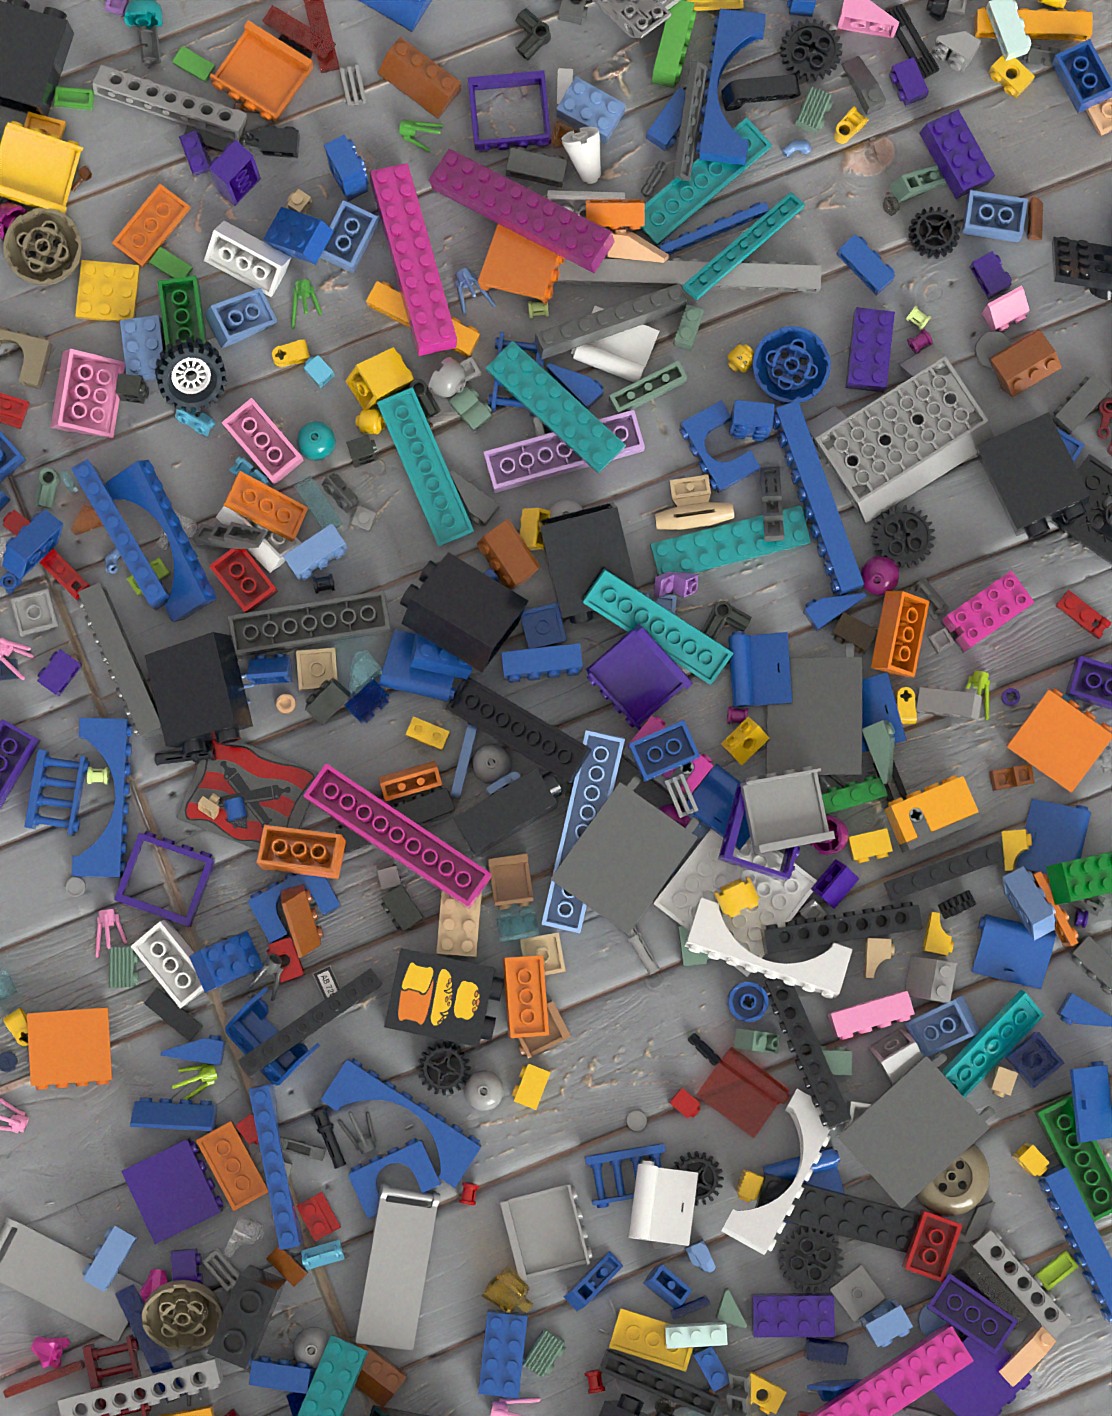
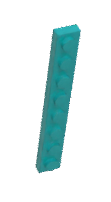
(743, 246)

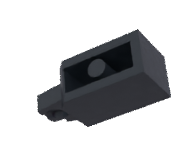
(275, 141)

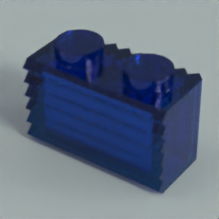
(367, 702)
(826, 1350)

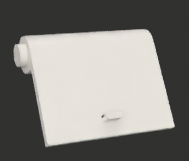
(621, 353)
(659, 1203)

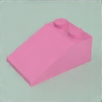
(866, 18)

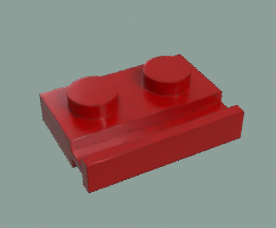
(12, 410)
(318, 1216)

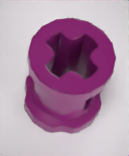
(920, 341)
(736, 715)

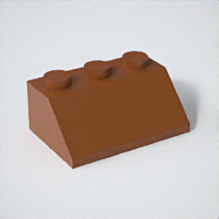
(1025, 363)
(508, 555)
(301, 919)
(379, 1376)

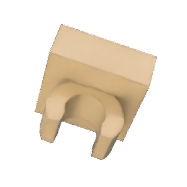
(209, 807)

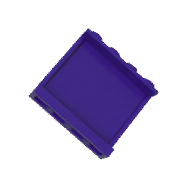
(637, 676)
(173, 1190)
(980, 1386)

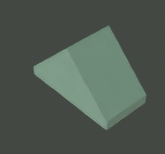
(729, 1311)

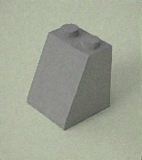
(930, 979)
(896, 1054)

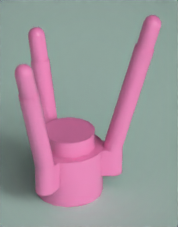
(6, 649)
(107, 919)
(17, 1121)
(501, 1409)

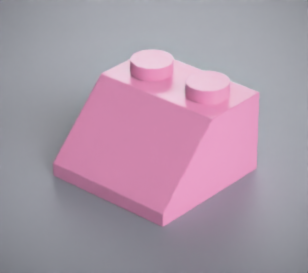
(1006, 310)

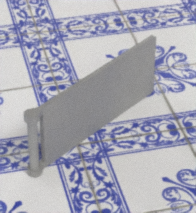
(396, 1270)
(55, 1278)

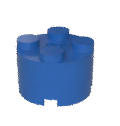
(757, 1007)

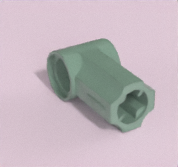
(47, 491)

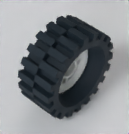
(195, 394)

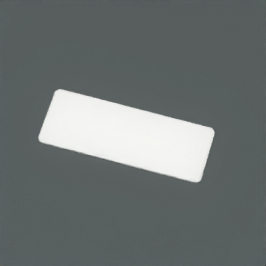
(564, 80)

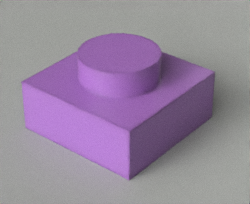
(116, 6)

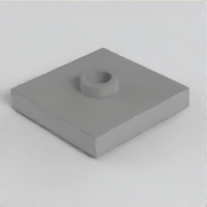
(34, 612)
(857, 1293)

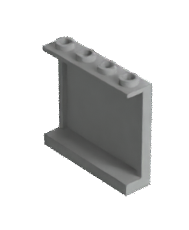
(785, 810)
(545, 1231)

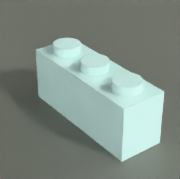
(1008, 28)
(695, 1334)

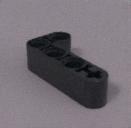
(759, 90)

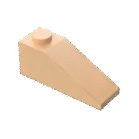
(631, 246)
(1027, 1355)

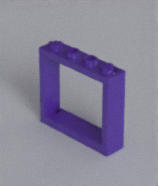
(506, 81)
(730, 839)
(185, 850)

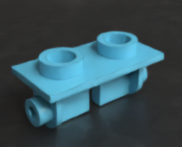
(200, 424)
(246, 467)
(322, 1254)

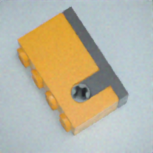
(936, 813)

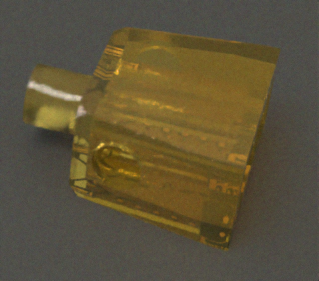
(508, 1291)

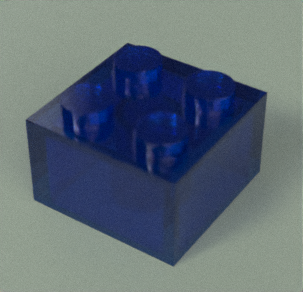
(1034, 1059)

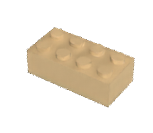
(458, 927)

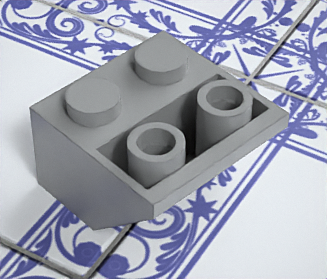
(956, 49)

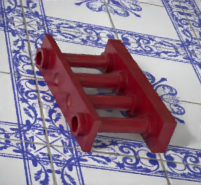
(97, 1374)

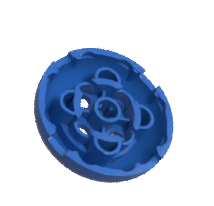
(798, 344)

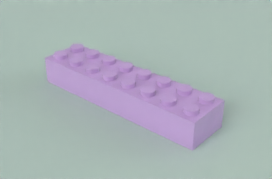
(550, 456)

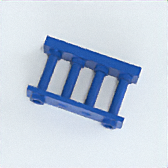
(493, 400)
(37, 799)
(615, 1158)

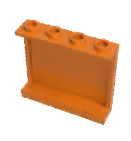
(262, 72)
(519, 266)
(1061, 739)
(69, 1047)

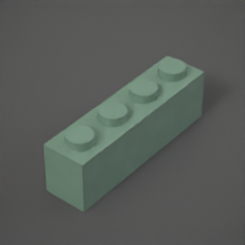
(648, 388)

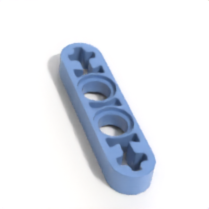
(463, 761)

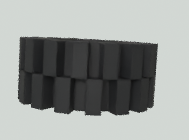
(956, 904)

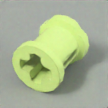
(537, 309)
(918, 318)
(98, 775)

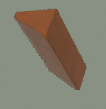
(1035, 219)
(287, 1266)

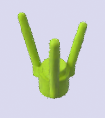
(979, 681)
(207, 1074)

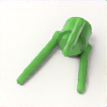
(410, 128)
(303, 291)

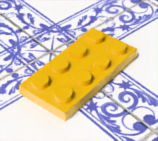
(645, 1338)

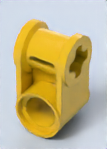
(851, 123)
(293, 353)
(906, 709)
(17, 1025)

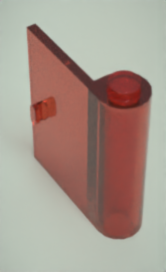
(746, 1089)

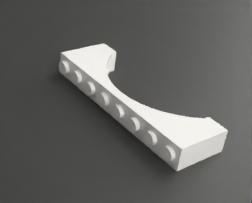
(820, 974)
(759, 1225)

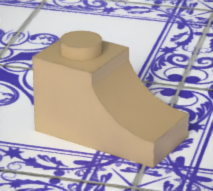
(875, 952)

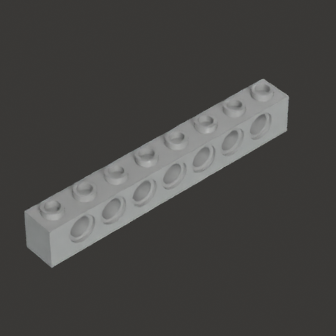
(138, 92)
(209, 1367)

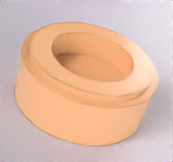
(285, 703)

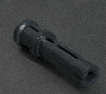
(177, 756)
(325, 1128)

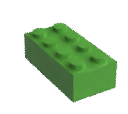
(674, 44)

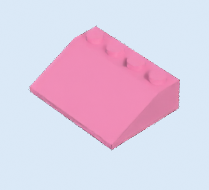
(87, 394)

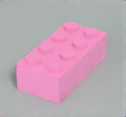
(262, 441)
(872, 1013)

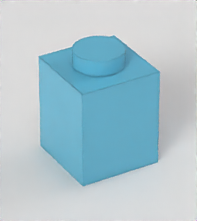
(318, 371)

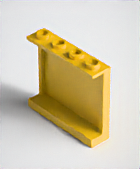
(36, 167)

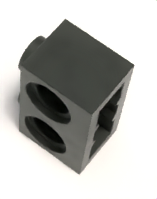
(131, 388)
(362, 450)

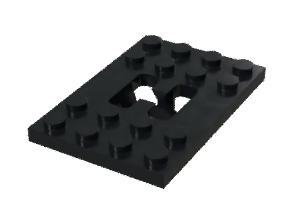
(1080, 264)
(1098, 482)

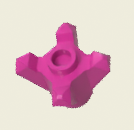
(155, 1279)
(49, 1350)

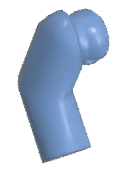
(802, 145)
(111, 562)

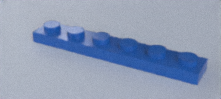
(720, 226)

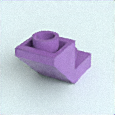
(676, 582)

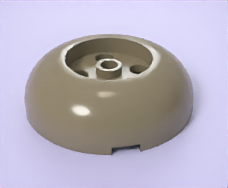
(21, 241)
(956, 1200)
(193, 1317)

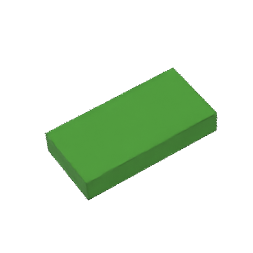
(193, 64)
(74, 98)
(170, 264)

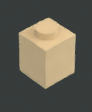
(1002, 1081)

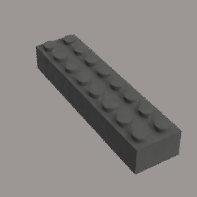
(310, 623)
(121, 659)

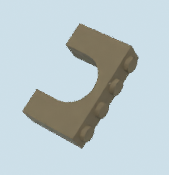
(36, 355)

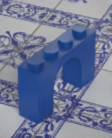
(721, 474)
(266, 904)
(413, 1156)

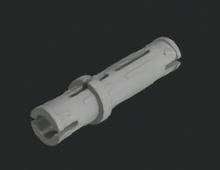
(642, 950)

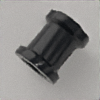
(317, 581)

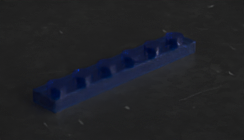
(155, 1354)

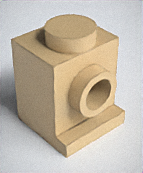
(299, 202)

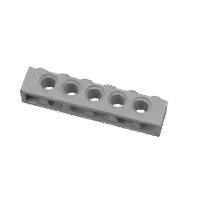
(1053, 1324)

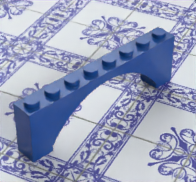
(733, 33)
(120, 534)
(190, 585)
(107, 853)
(454, 1148)
(283, 1209)

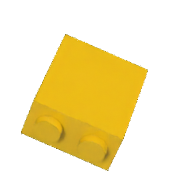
(379, 378)

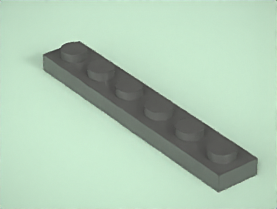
(690, 121)

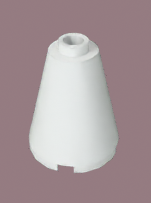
(584, 152)

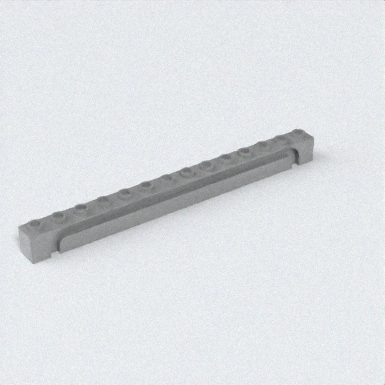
(650, 274)

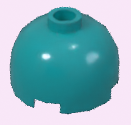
(143, 13)
(319, 447)

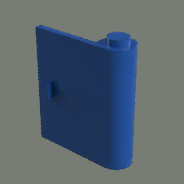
(756, 669)
(400, 676)
(876, 697)
(714, 803)
(1058, 832)
(1011, 947)
(1092, 1102)
(824, 1172)

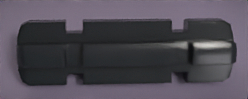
(296, 46)
(704, 1049)

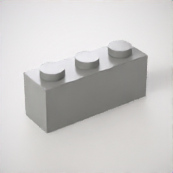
(949, 702)

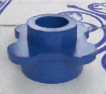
(10, 577)

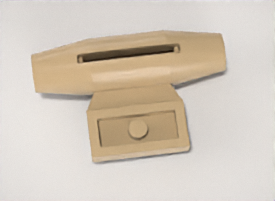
(693, 506)

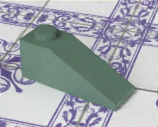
(916, 183)
(881, 745)

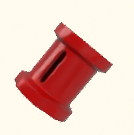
(468, 1193)
(594, 1381)

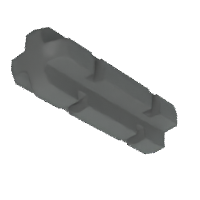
(653, 178)

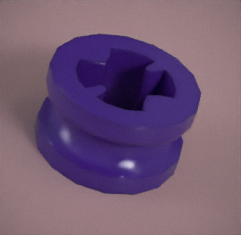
(1008, 691)
(1081, 918)

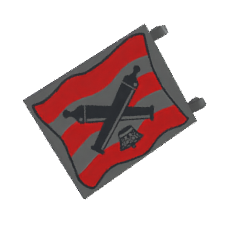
(267, 783)

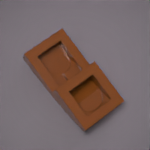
(1011, 777)

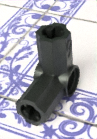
(532, 41)
(425, 398)
(733, 617)

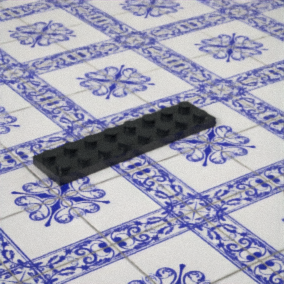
(518, 729)
(844, 1214)

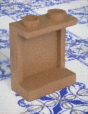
(511, 881)
(557, 1032)

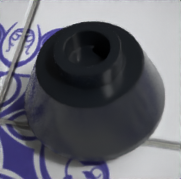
(937, 9)

